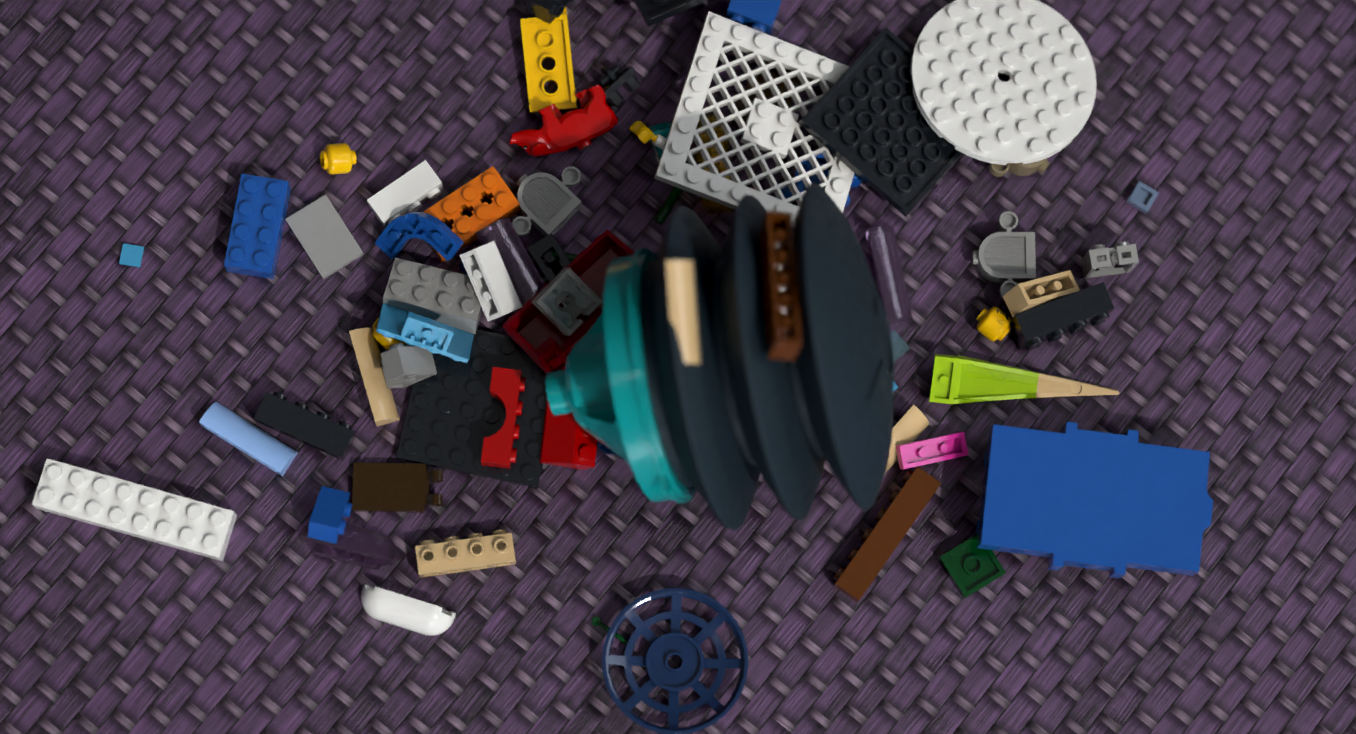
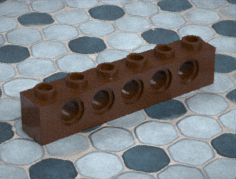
(780, 286)

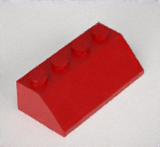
(566, 442)

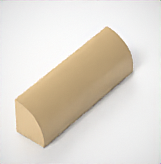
(684, 307)
(369, 362)
(906, 431)

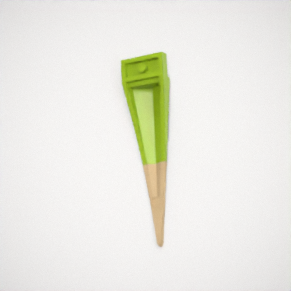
(974, 380)

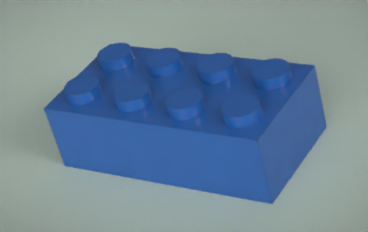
(257, 226)

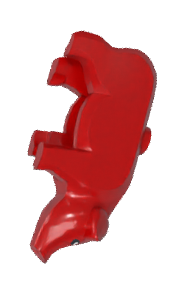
(570, 129)

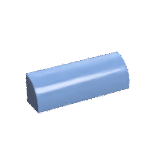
(248, 438)

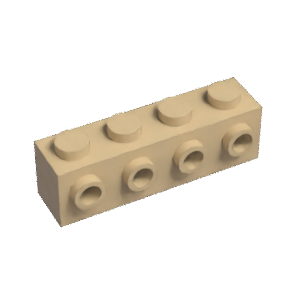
(465, 554)

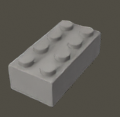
(434, 294)

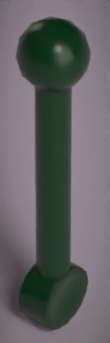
(596, 621)

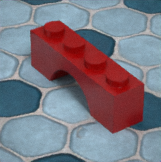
(498, 448)

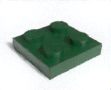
(971, 566)

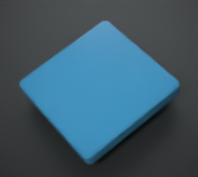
(131, 255)

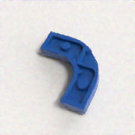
(418, 226)

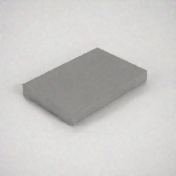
(324, 236)

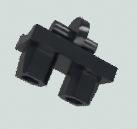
(625, 78)

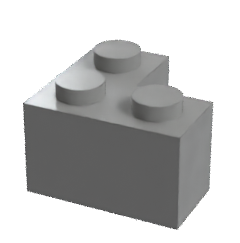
(406, 365)

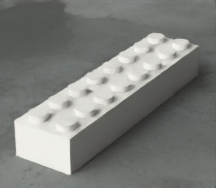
(134, 509)

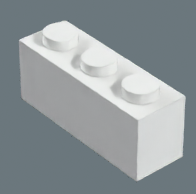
(405, 193)
(490, 281)

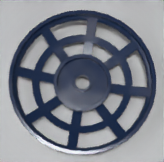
(680, 645)

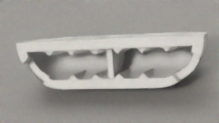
(405, 611)

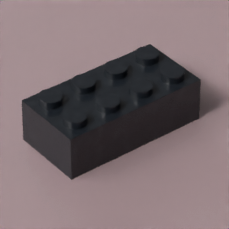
(1061, 316)

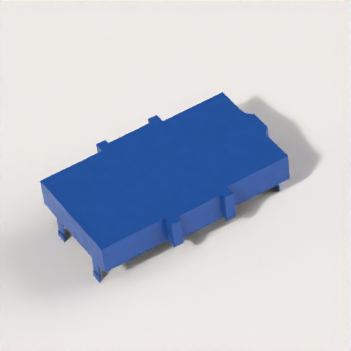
(1094, 500)

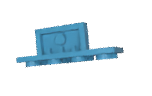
(425, 333)

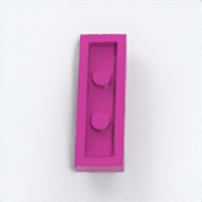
(931, 450)

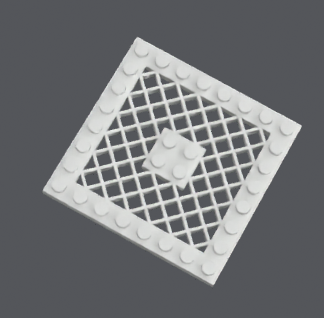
(767, 125)

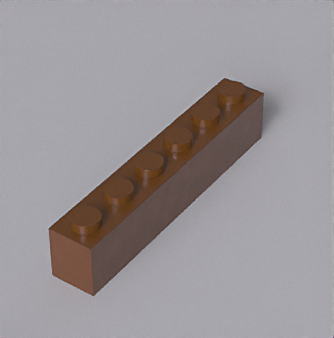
(887, 534)

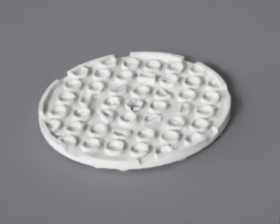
(996, 120)

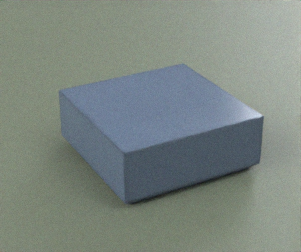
(1142, 197)

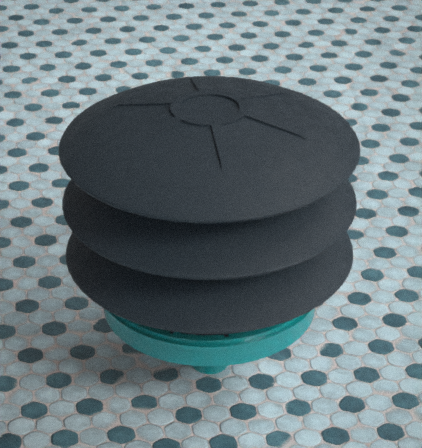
(737, 410)

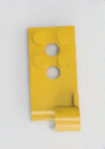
(551, 41)

